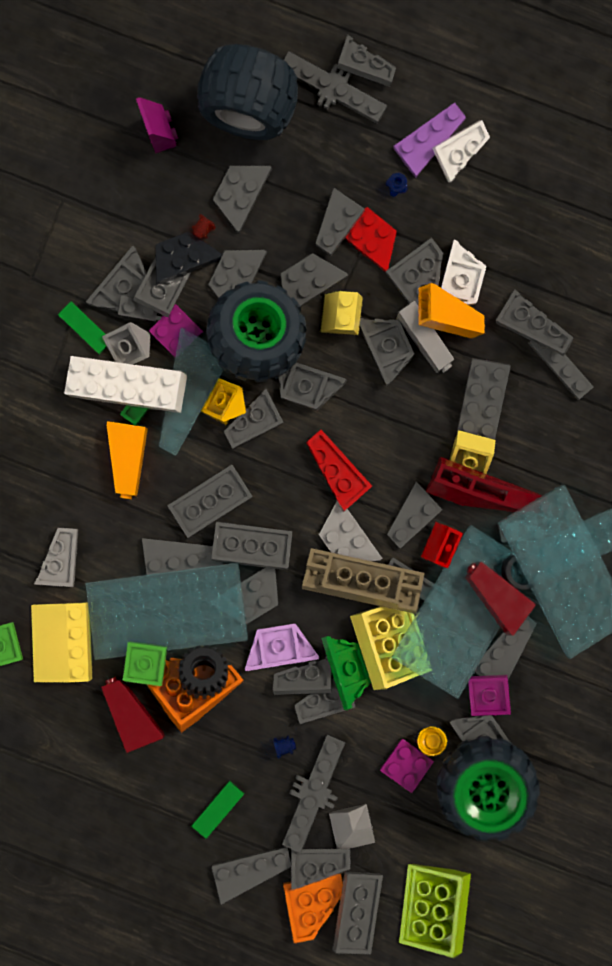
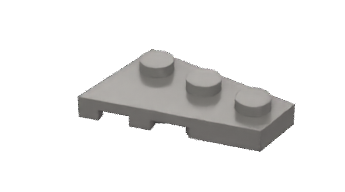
(61, 560)

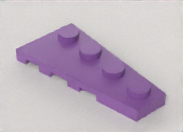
(417, 147)

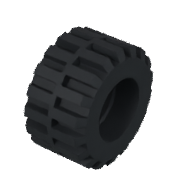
(207, 657)

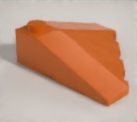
(183, 708)

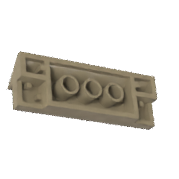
(363, 581)

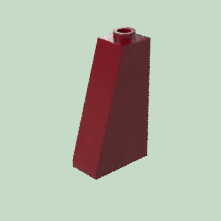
(500, 598)
(130, 716)

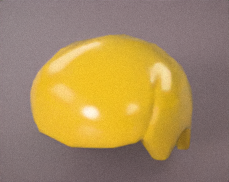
(432, 741)

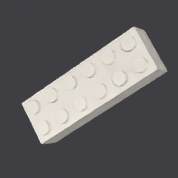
(126, 384)

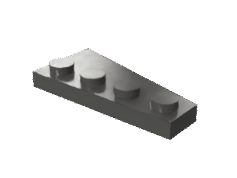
(175, 556)

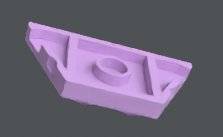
(279, 647)

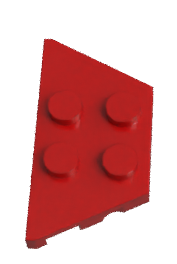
(373, 238)

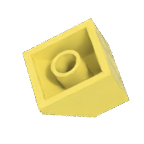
(341, 313)
(473, 451)

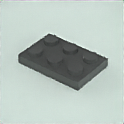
(160, 297)

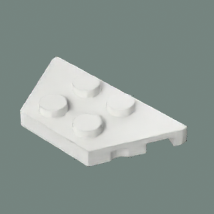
(463, 275)

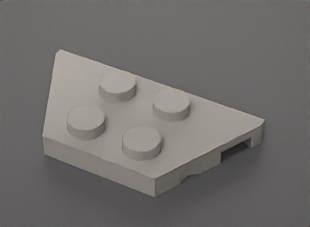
(346, 537)

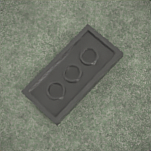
(483, 398)
(210, 501)
(251, 546)
(357, 913)

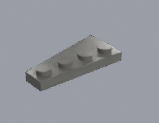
(524, 319)
(505, 651)
(246, 872)

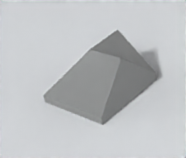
(128, 343)
(352, 827)

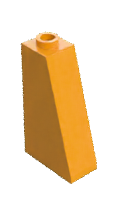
(447, 313)
(126, 453)

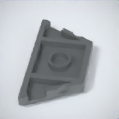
(240, 191)
(236, 268)
(310, 278)
(121, 281)
(388, 346)
(309, 386)
(259, 593)
(472, 727)

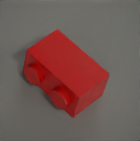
(442, 545)

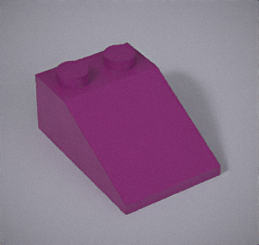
(157, 125)

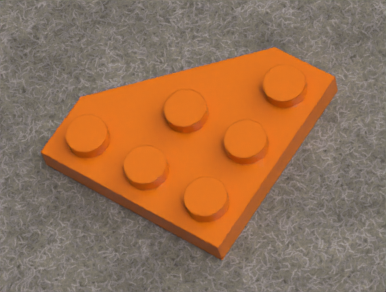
(311, 906)

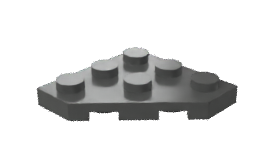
(417, 270)

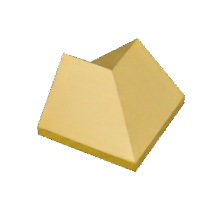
(225, 402)

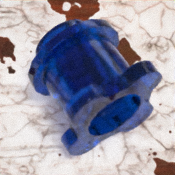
(394, 188)
(284, 746)

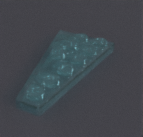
(202, 373)

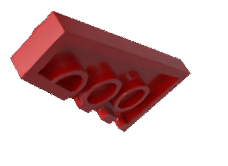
(338, 471)

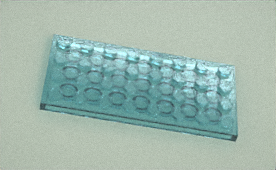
(562, 569)
(167, 610)
(453, 622)

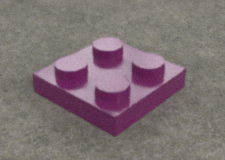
(168, 329)
(489, 695)
(406, 765)

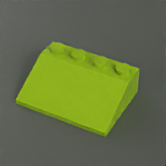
(435, 909)

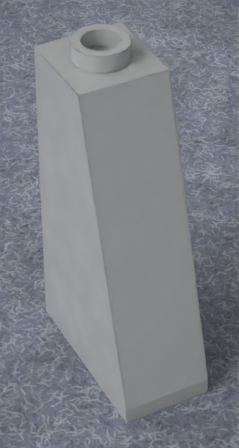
(425, 339)

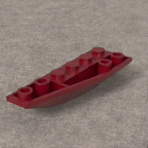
(476, 488)

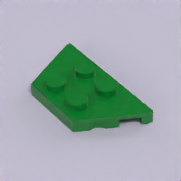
(347, 669)

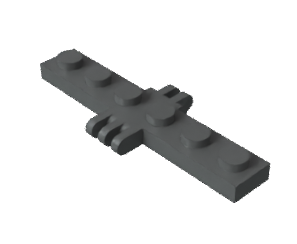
(334, 88)
(313, 793)

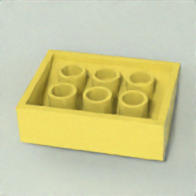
(378, 636)
(61, 642)

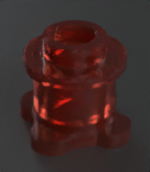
(203, 227)

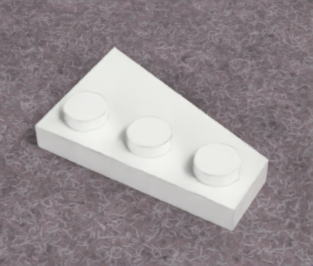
(459, 148)

